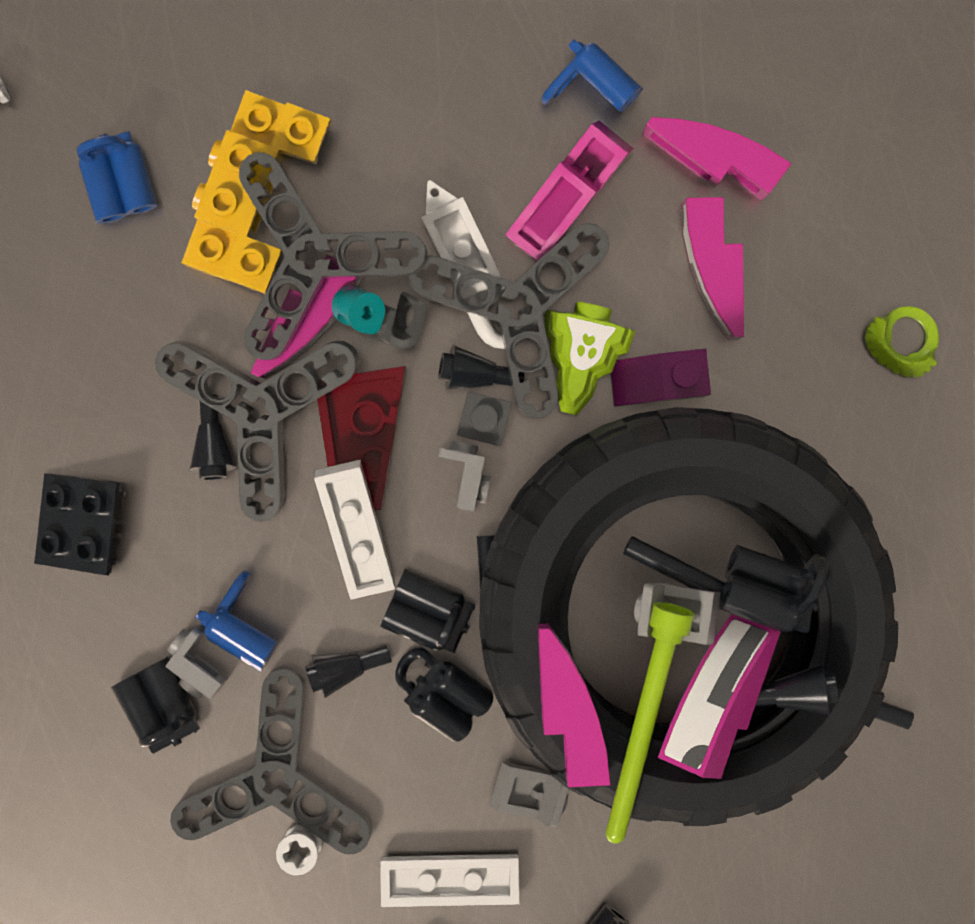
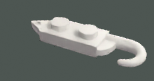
(461, 242)

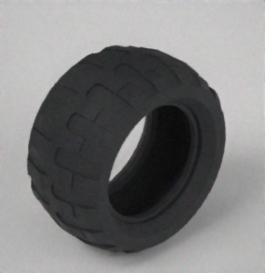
(803, 512)

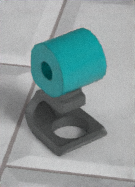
(370, 315)

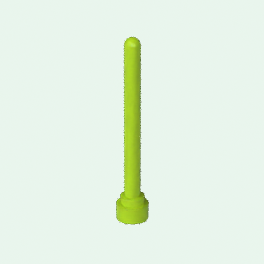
(669, 627)

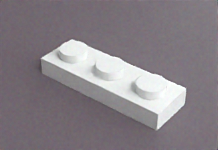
(354, 529)
(449, 880)

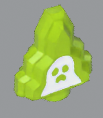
(583, 349)

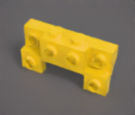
(224, 212)

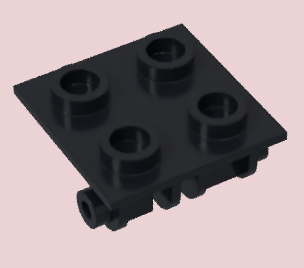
(79, 524)

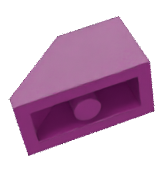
(661, 377)

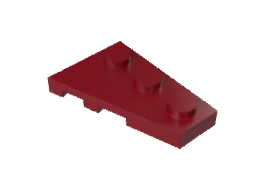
(361, 424)

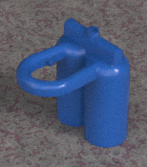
(600, 72)
(115, 177)
(235, 634)

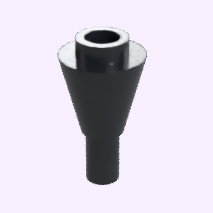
(468, 370)
(211, 450)
(336, 670)
(804, 691)

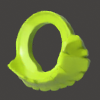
(879, 339)

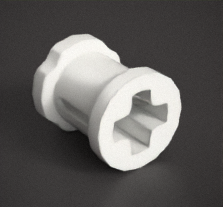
(292, 861)

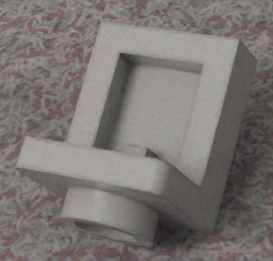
(473, 485)
(701, 602)
(195, 674)
(529, 794)

